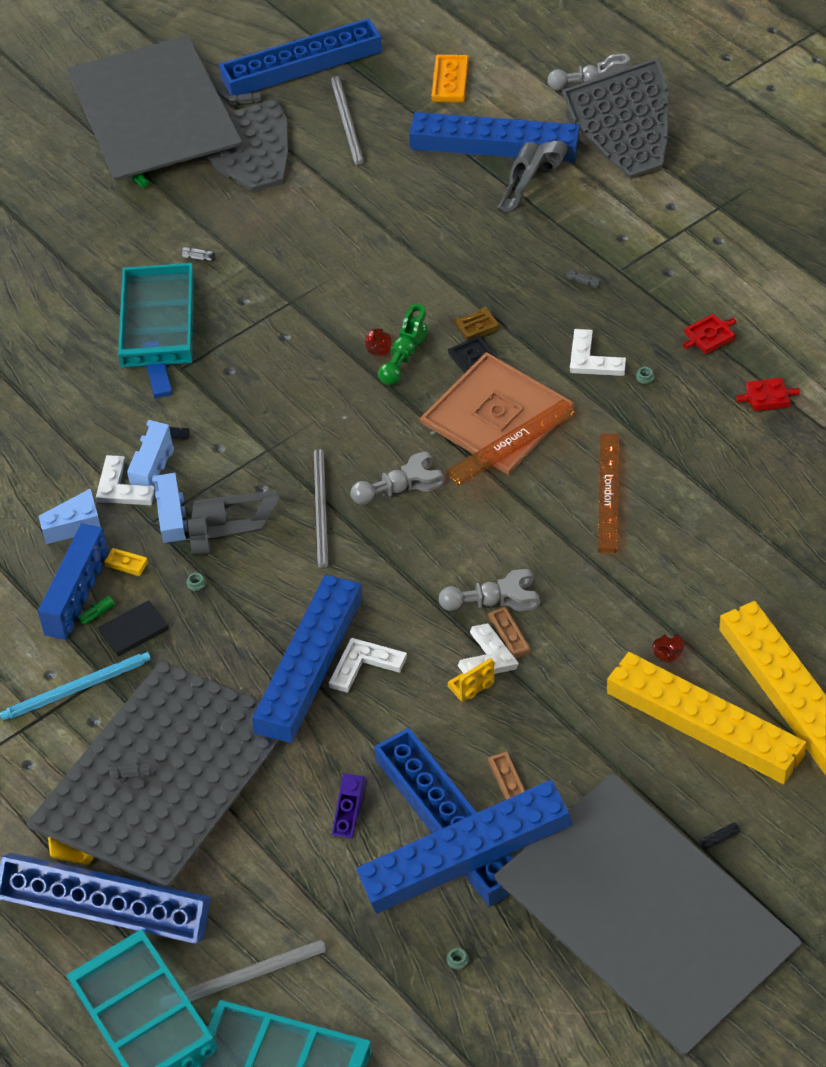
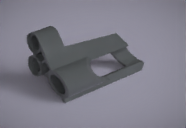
(530, 158)
(210, 522)

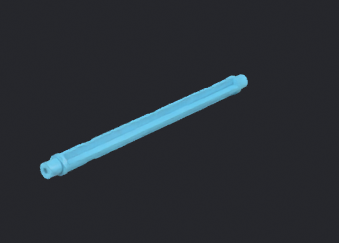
(74, 686)

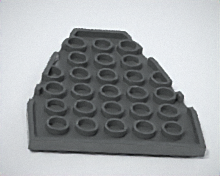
(625, 116)
(263, 151)

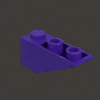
(349, 805)

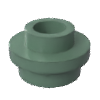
(645, 375)
(195, 582)
(457, 953)

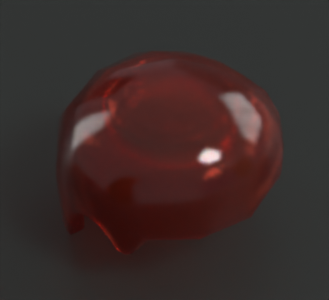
(377, 342)
(668, 648)

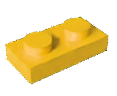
(126, 562)

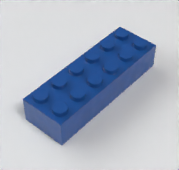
(73, 581)

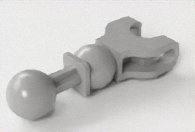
(559, 79)
(411, 476)
(506, 591)

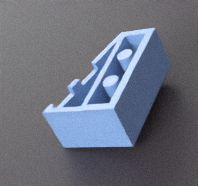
(152, 455)
(170, 508)
(66, 518)

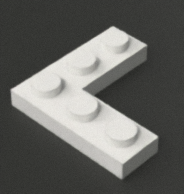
(585, 364)
(113, 492)
(493, 648)
(364, 652)

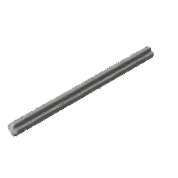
(347, 120)
(320, 500)
(255, 970)

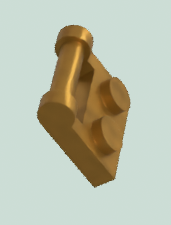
(476, 324)

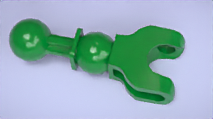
(411, 334)

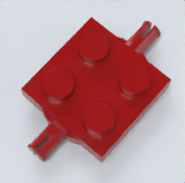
(709, 333)
(767, 394)

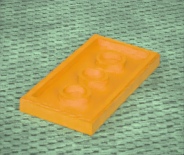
(450, 78)

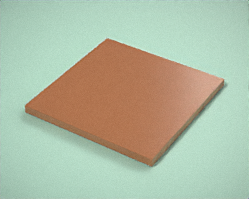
(489, 404)

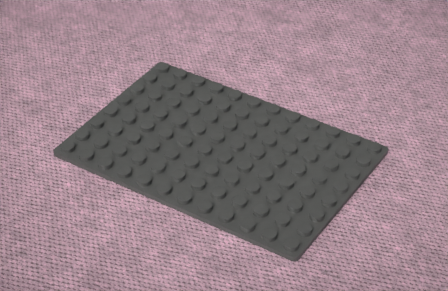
(153, 107)
(199, 763)
(649, 913)

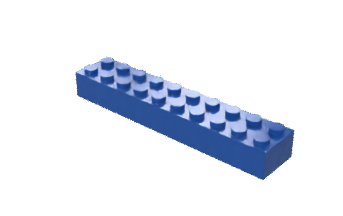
(300, 57)
(488, 135)
(307, 659)
(434, 800)
(464, 846)
(104, 897)

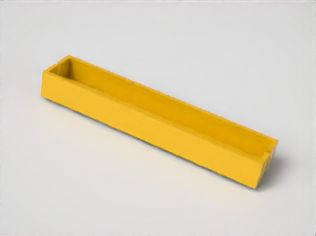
(779, 675)
(706, 717)

